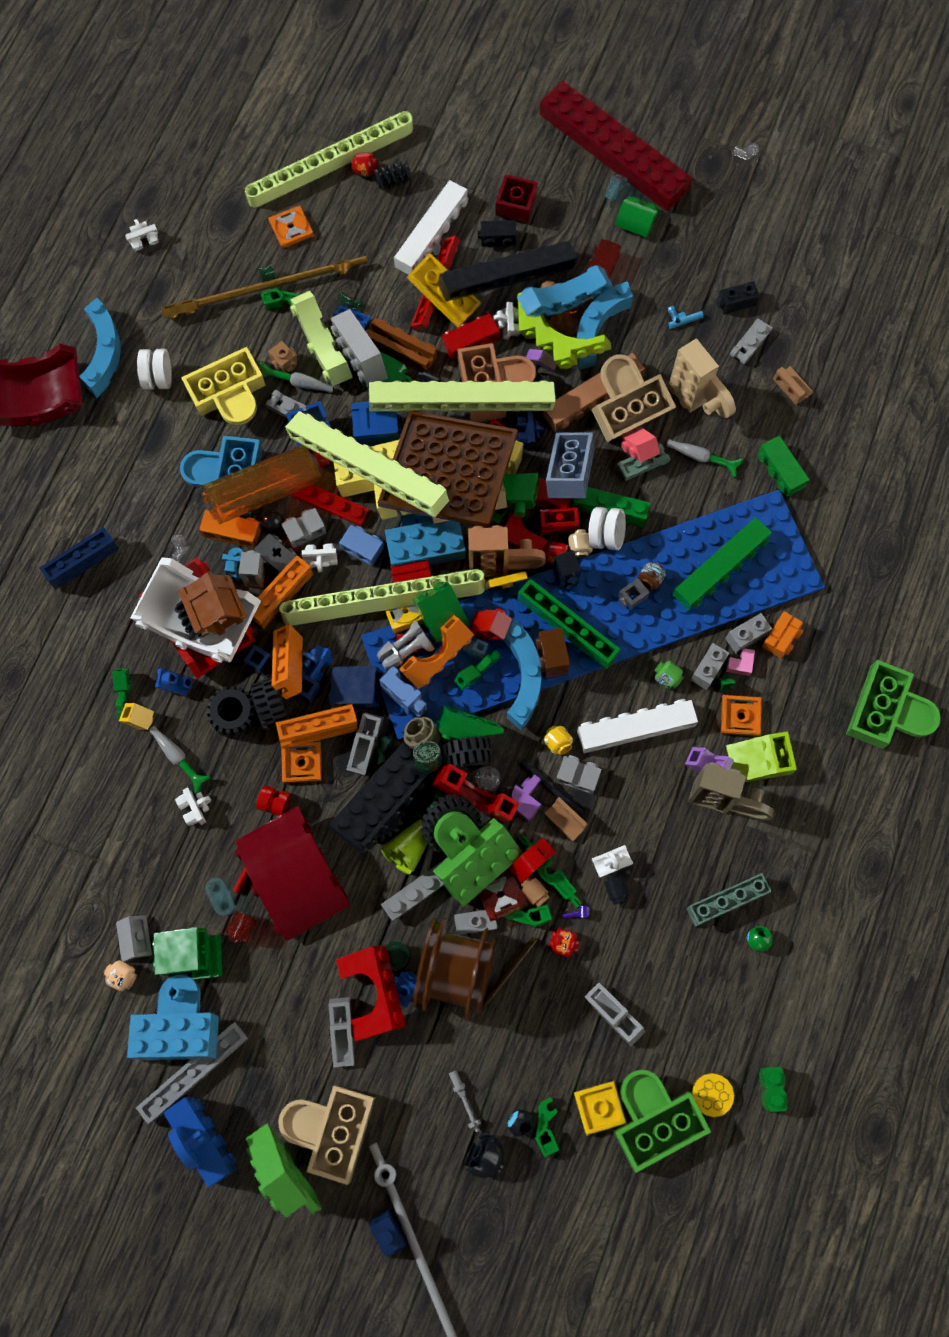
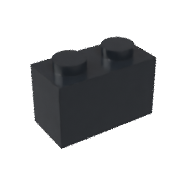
(567, 570)

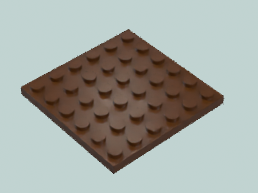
(461, 457)

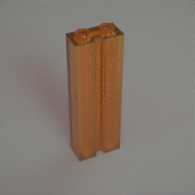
(261, 484)

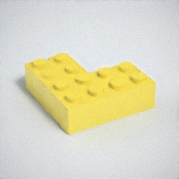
(352, 484)

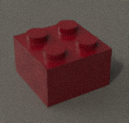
(516, 198)

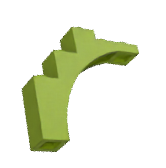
(564, 348)

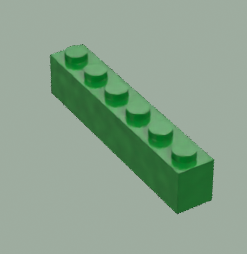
(722, 563)
(573, 626)

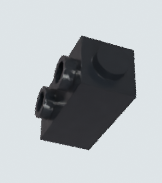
(497, 233)
(738, 297)

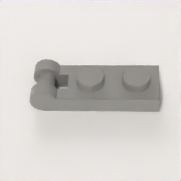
(751, 341)
(286, 406)

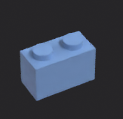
(361, 545)

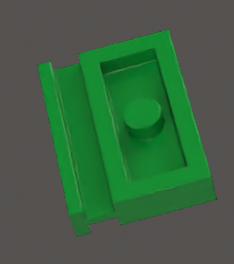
(214, 960)

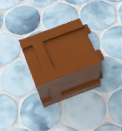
(212, 604)

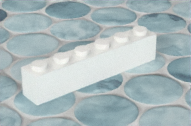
(431, 227)
(637, 726)

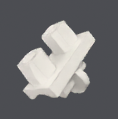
(140, 232)
(505, 321)
(321, 557)
(188, 799)
(612, 861)

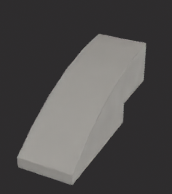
(365, 743)
(615, 1014)
(341, 1032)

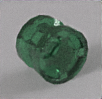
(267, 273)

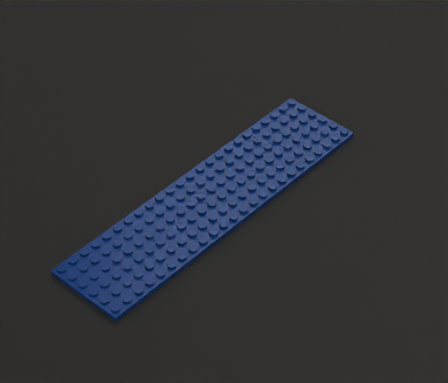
(771, 578)

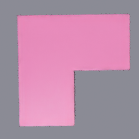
(743, 665)

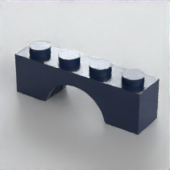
(261, 663)

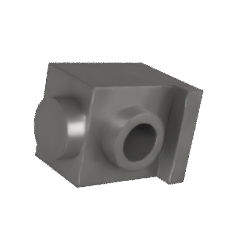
(635, 589)

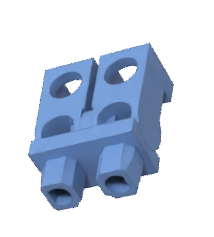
(403, 693)

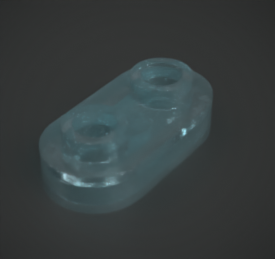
(219, 898)

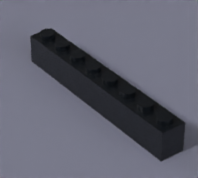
(507, 270)

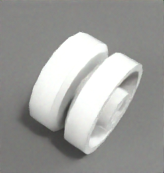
(154, 369)
(607, 528)

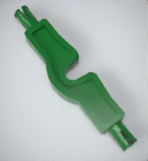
(557, 879)

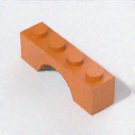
(454, 638)

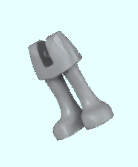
(390, 653)

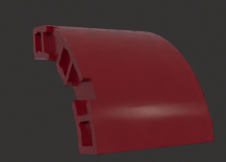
(40, 387)
(291, 874)

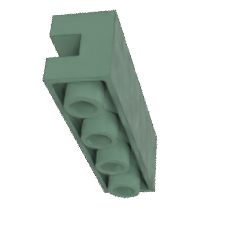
(728, 899)

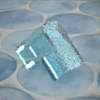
(616, 183)
(476, 649)

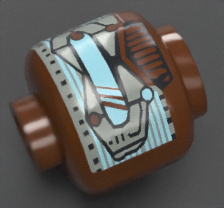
(652, 576)

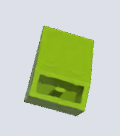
(763, 757)

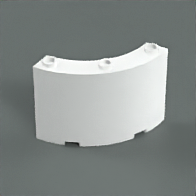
(158, 613)

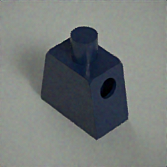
(387, 1233)

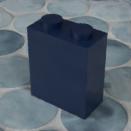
(355, 686)

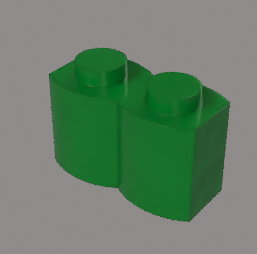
(773, 1095)

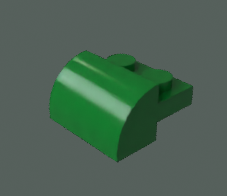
(637, 216)

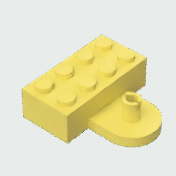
(227, 387)

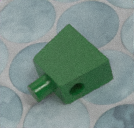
(521, 492)

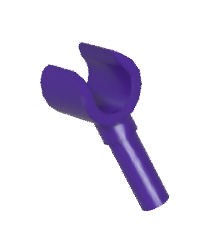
(584, 912)

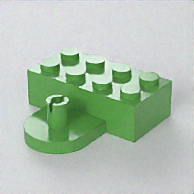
(889, 706)
(472, 854)
(658, 1123)
(279, 1174)

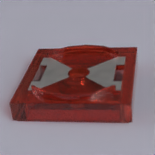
(512, 895)

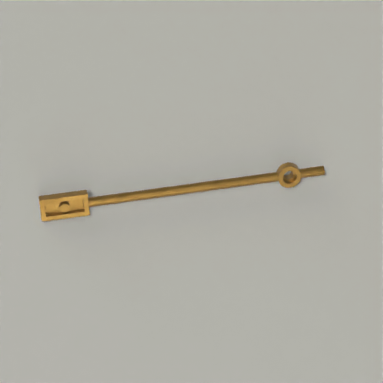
(189, 306)

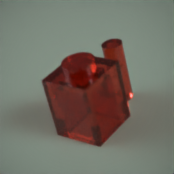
(240, 927)

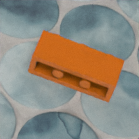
(235, 531)

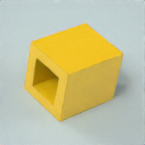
(136, 716)

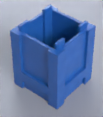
(374, 426)

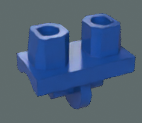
(315, 661)
(173, 682)

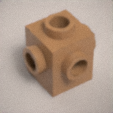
(283, 357)

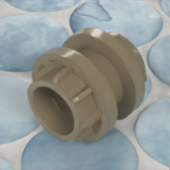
(421, 730)

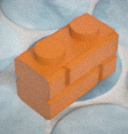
(783, 634)

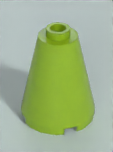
(406, 848)

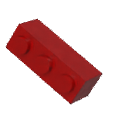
(471, 334)

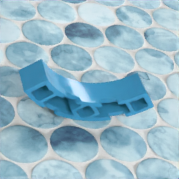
(565, 295)
(605, 305)
(107, 353)
(530, 669)

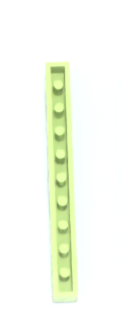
(461, 396)
(368, 464)

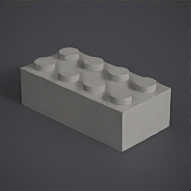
(358, 348)

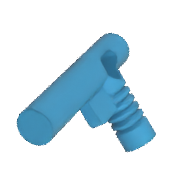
(682, 318)

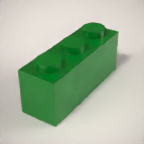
(782, 466)

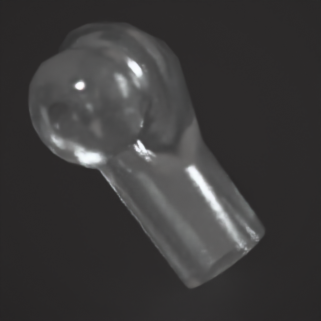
(747, 152)
(180, 545)

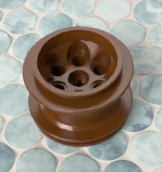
(453, 969)

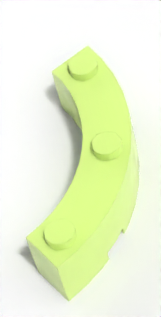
(320, 340)

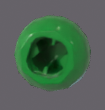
(759, 939)

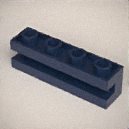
(79, 558)

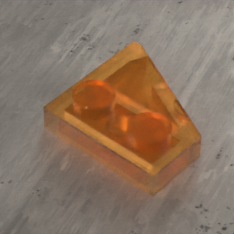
(566, 322)

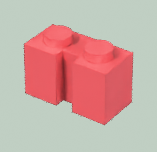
(640, 444)

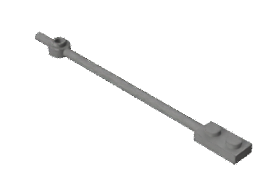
(388, 1183)

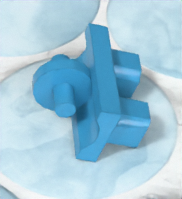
(232, 563)

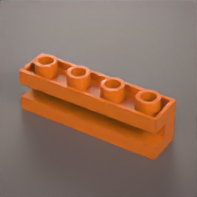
(282, 590)
(287, 661)
(317, 726)

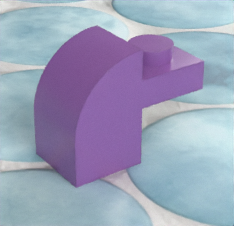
(700, 756)
(528, 806)

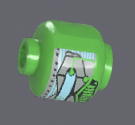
(668, 674)

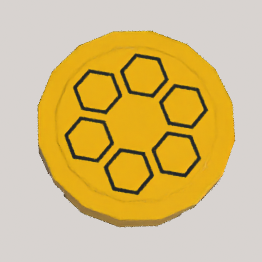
(713, 1095)

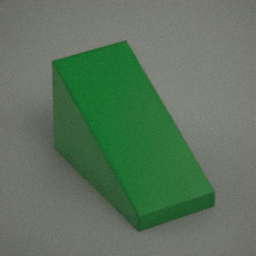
(725, 683)

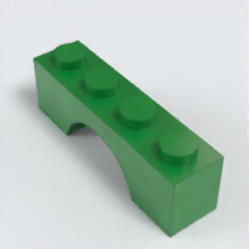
(634, 509)

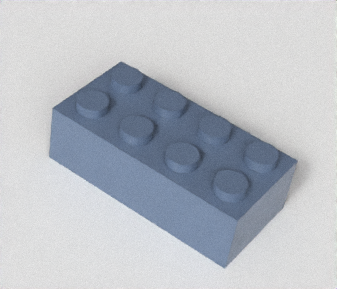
(570, 465)

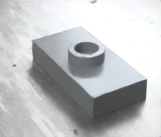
(473, 922)

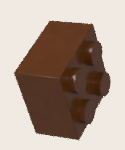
(552, 653)

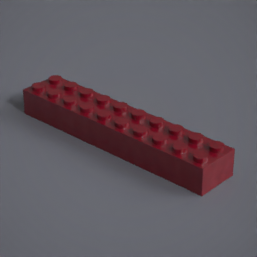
(615, 145)

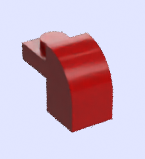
(532, 860)

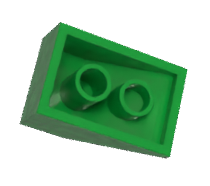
(460, 724)

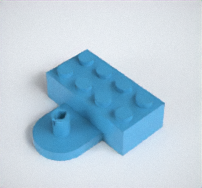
(207, 466)
(425, 541)
(177, 1028)

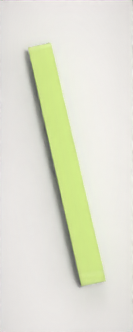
(328, 159)
(376, 597)

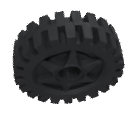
(447, 805)

